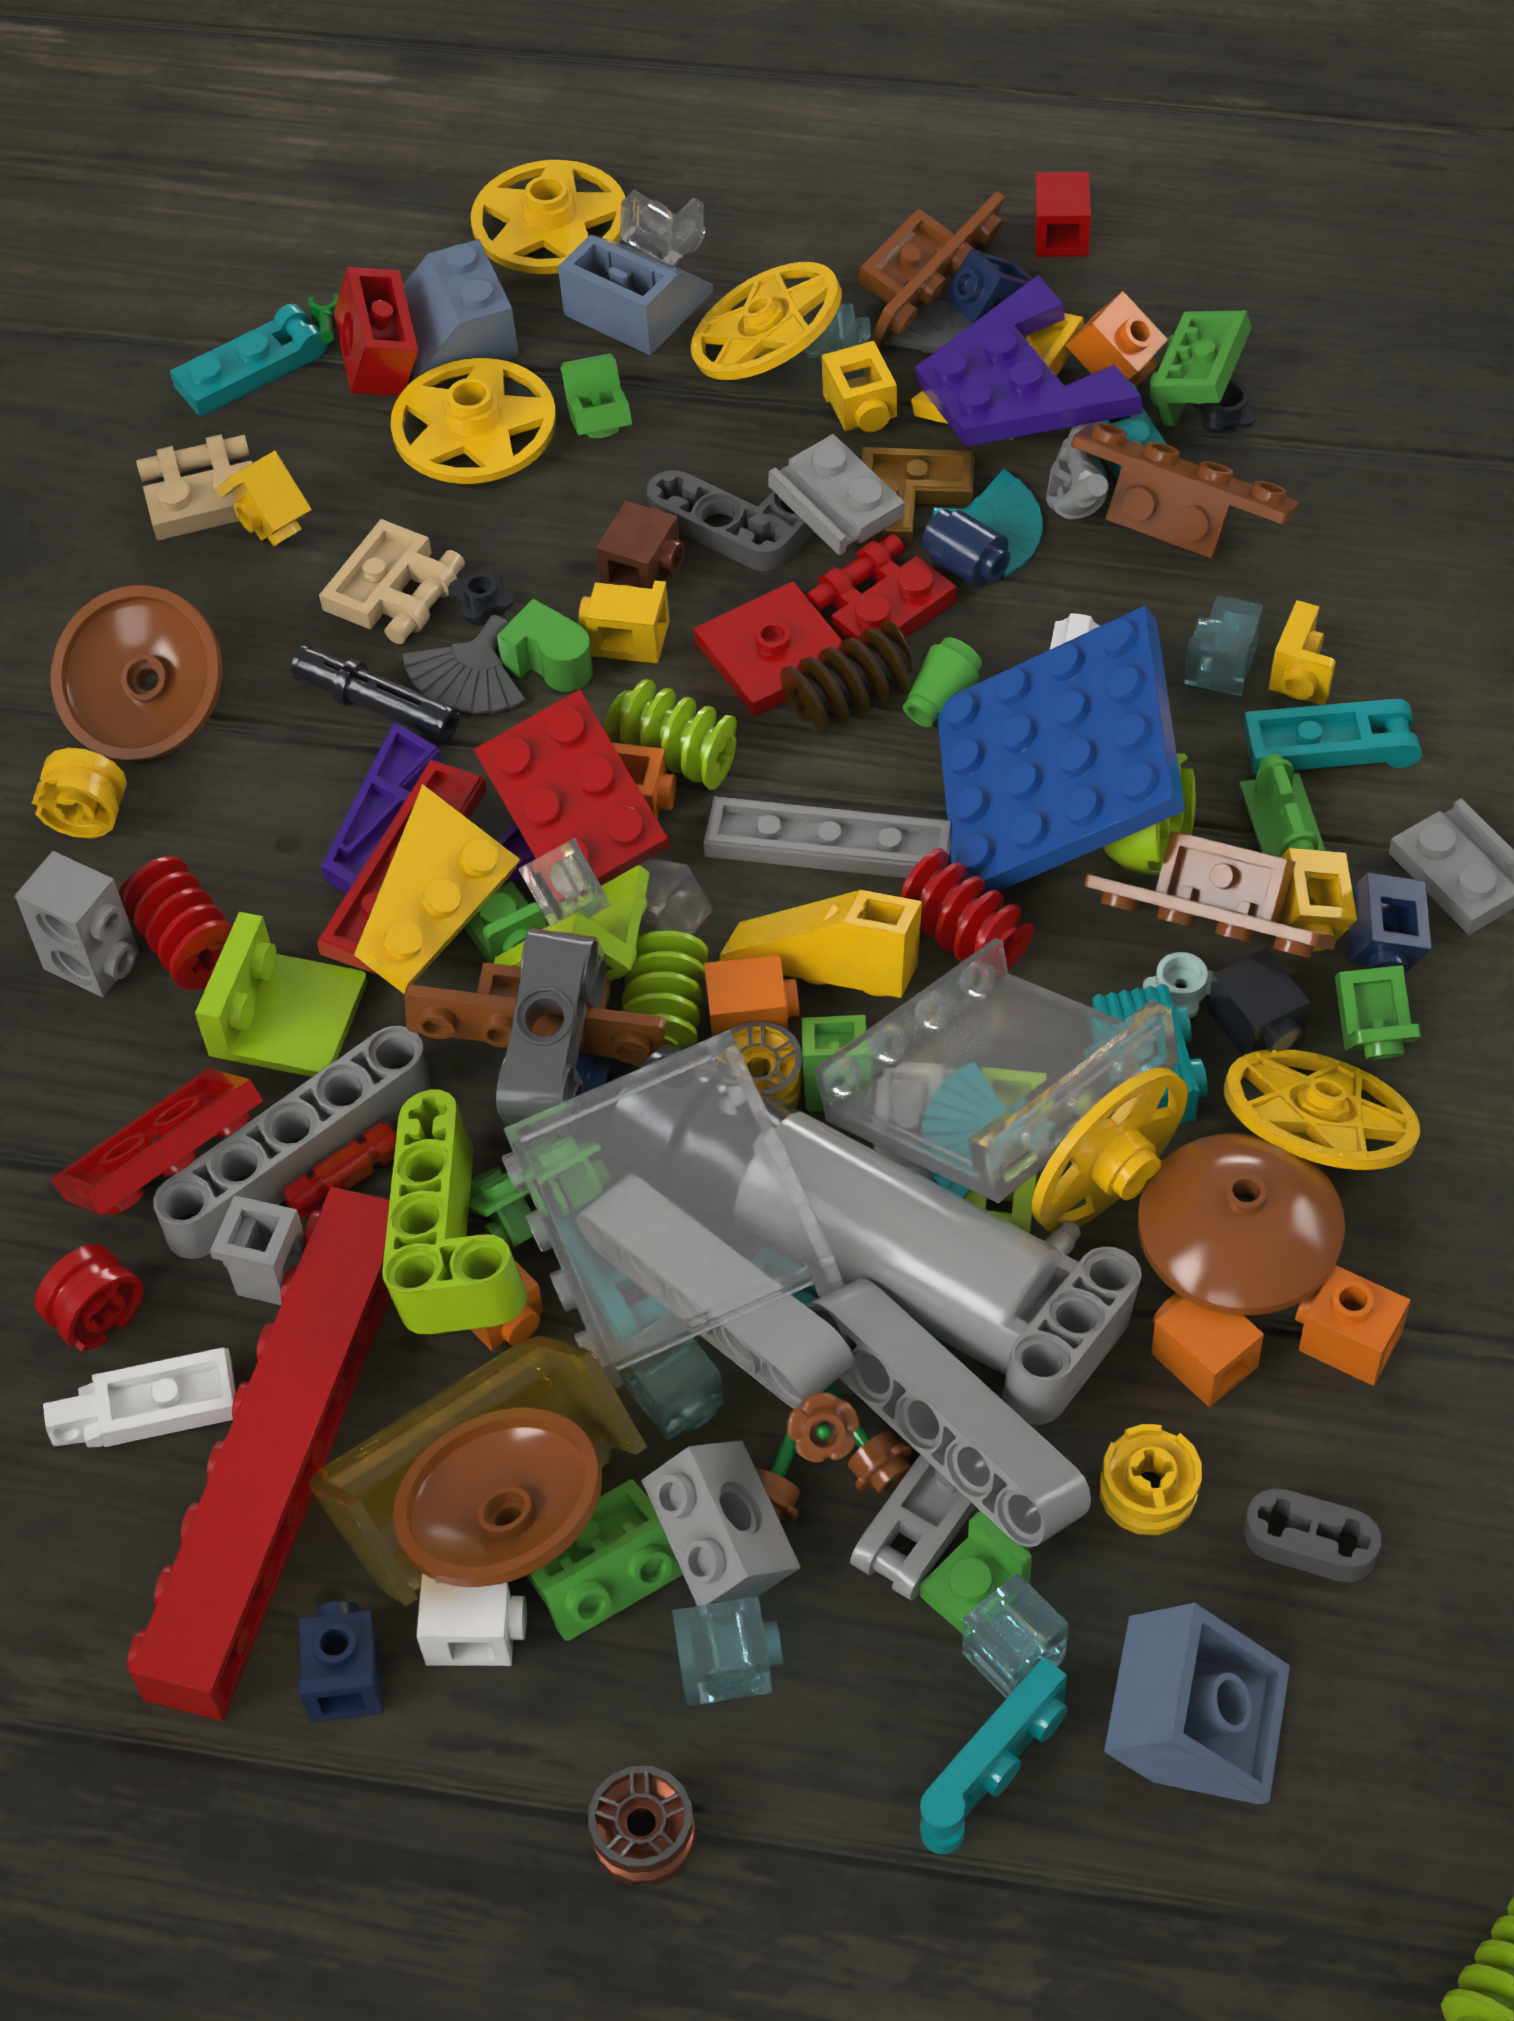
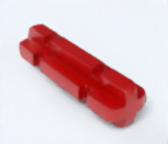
(341, 1169)

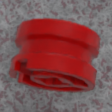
(88, 1296)

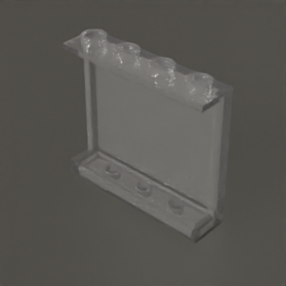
(987, 1073)
(667, 1204)

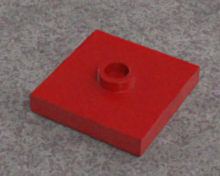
(761, 639)

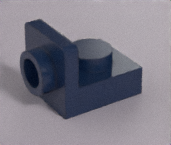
(984, 281)

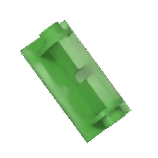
(1280, 808)

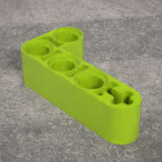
(429, 1262)

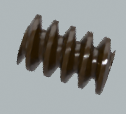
(849, 676)

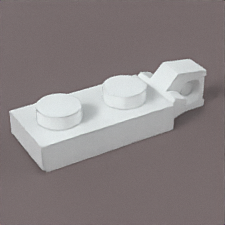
(146, 1401)

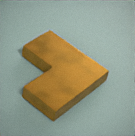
(921, 478)

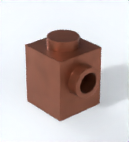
(640, 547)

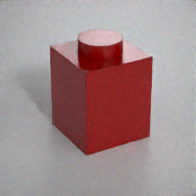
(1062, 214)

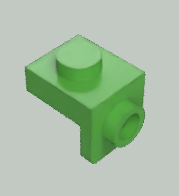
(595, 396)
(1375, 1012)

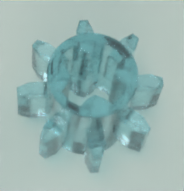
(841, 333)

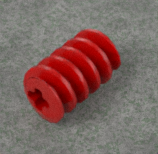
(959, 913)
(176, 919)

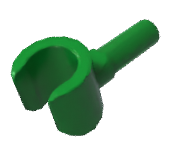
(324, 318)

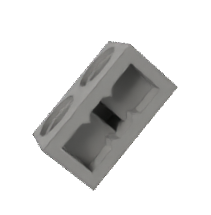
(78, 924)

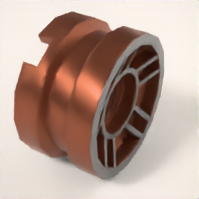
(635, 1797)

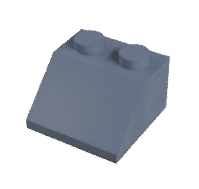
(458, 309)
(1197, 1705)

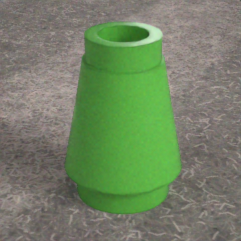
(945, 671)

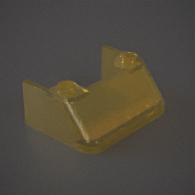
(537, 1373)

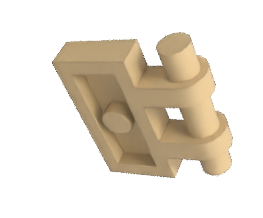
(191, 501)
(377, 574)

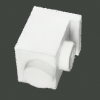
(469, 1624)

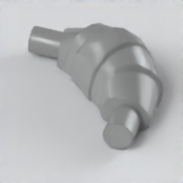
(1076, 481)

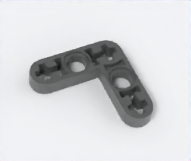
(764, 523)

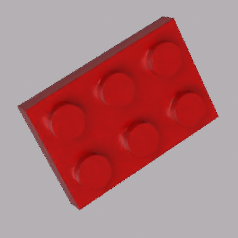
(570, 783)
(158, 1142)

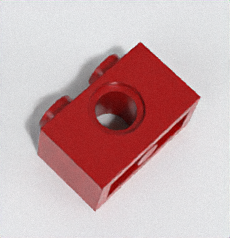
(375, 331)

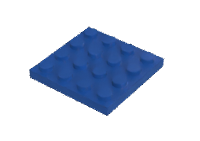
(1060, 754)

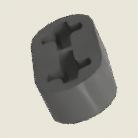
(1312, 1535)

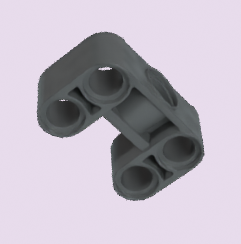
(562, 977)

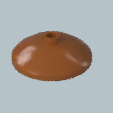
(104, 668)
(1234, 1251)
(497, 1497)

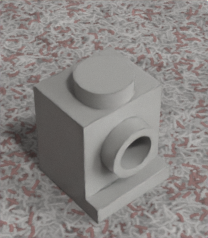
(259, 1246)

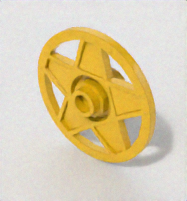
(545, 213)
(768, 323)
(473, 420)
(1323, 1112)
(1112, 1154)

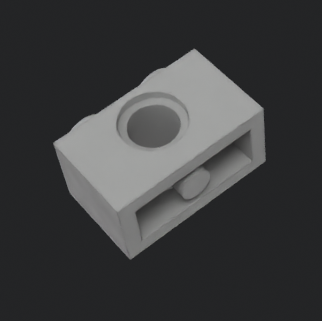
(720, 1523)

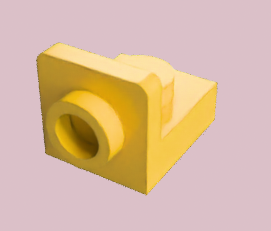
(1297, 665)

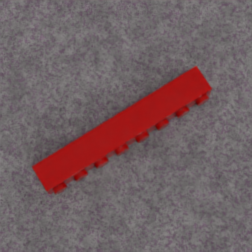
(259, 1477)

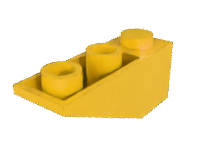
(843, 941)

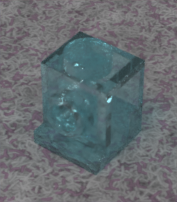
(1224, 646)

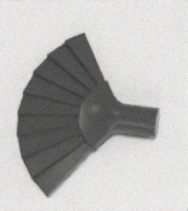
(931, 327)
(466, 673)

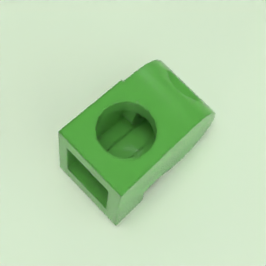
(548, 645)

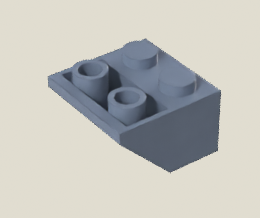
(628, 293)

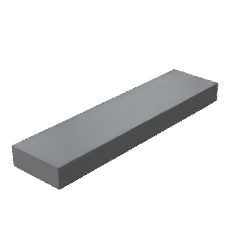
(821, 837)

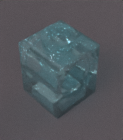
(676, 1388)
(1012, 1634)
(726, 1650)

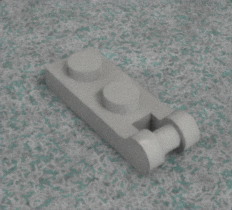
(922, 1509)

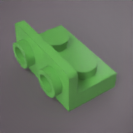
(1198, 361)
(609, 1565)

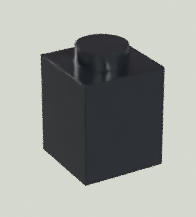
(1258, 1004)

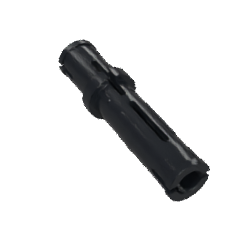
(354, 684)

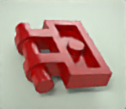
(902, 594)

